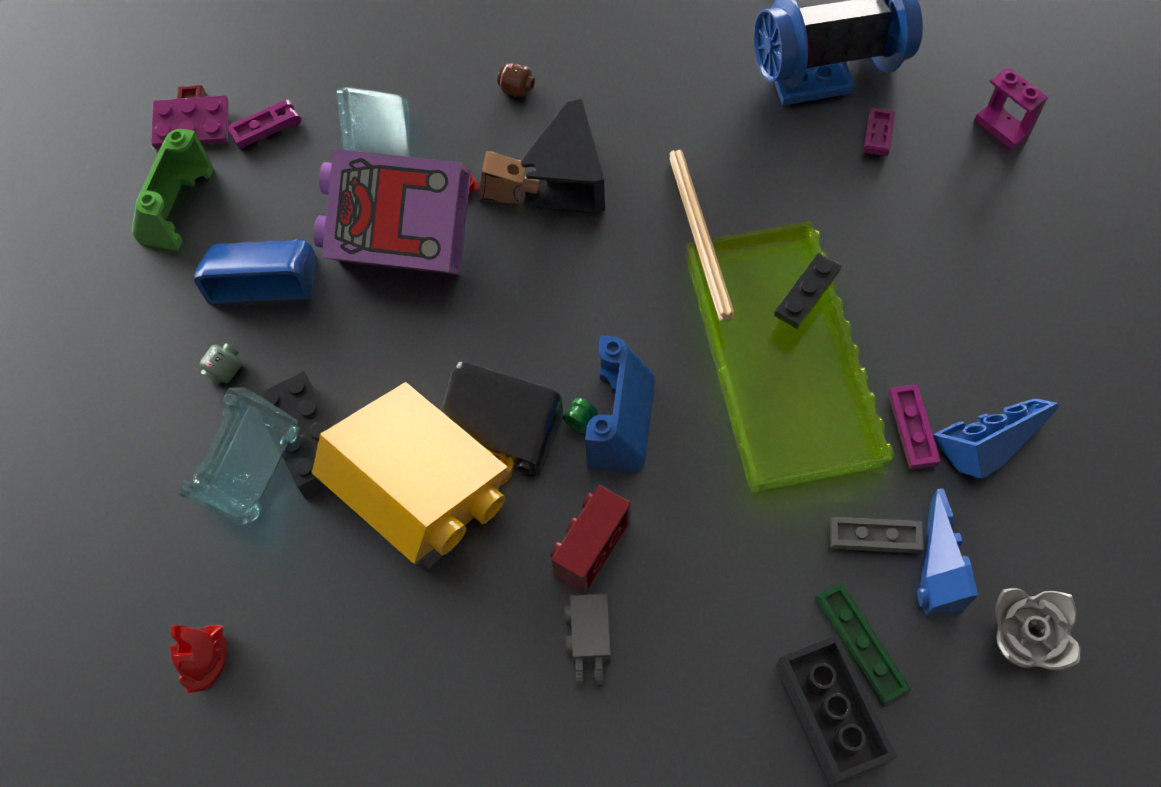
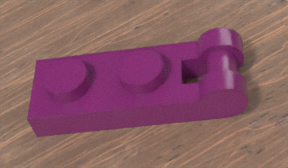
(264, 123)

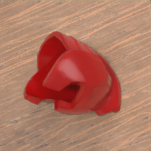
(198, 655)

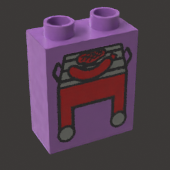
(393, 211)

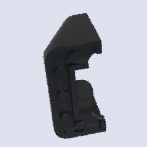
(504, 414)

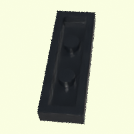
(807, 290)

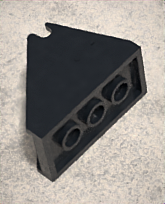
(567, 164)

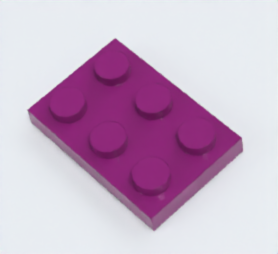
(200, 114)

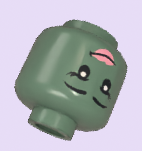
(220, 363)

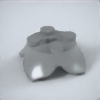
(1051, 615)

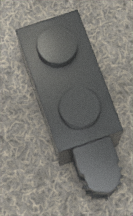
(589, 634)

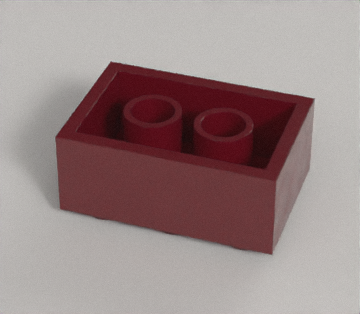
(590, 539)

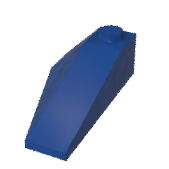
(995, 438)
(946, 576)

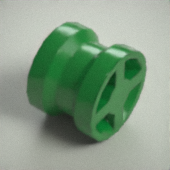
(580, 415)

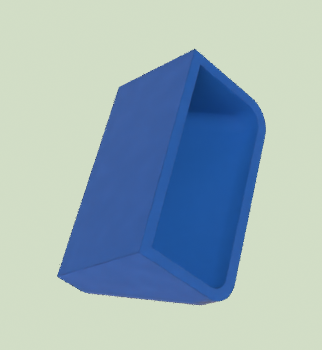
(256, 271)

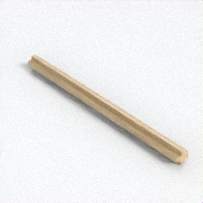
(701, 236)

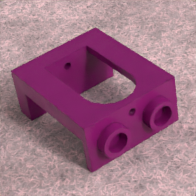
(1001, 122)

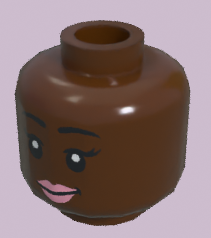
(515, 79)

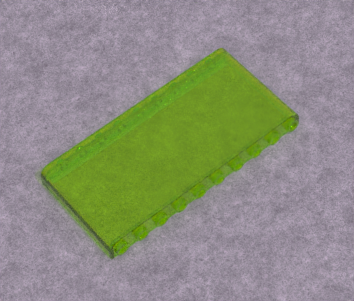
(789, 392)

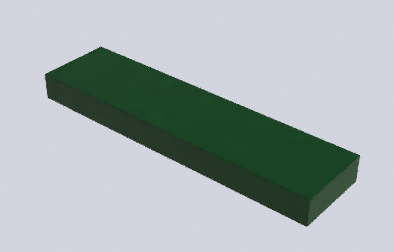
(862, 644)

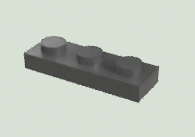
(876, 535)

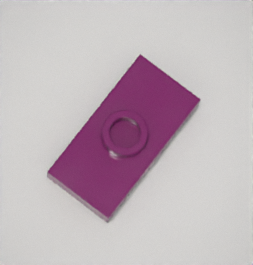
(879, 131)

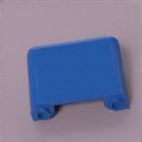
(621, 439)

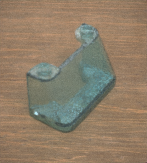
(372, 121)
(241, 457)

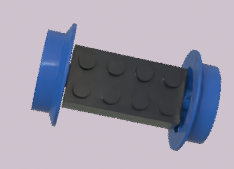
(820, 35)

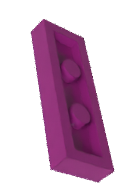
(913, 427)

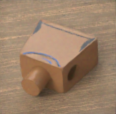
(504, 179)

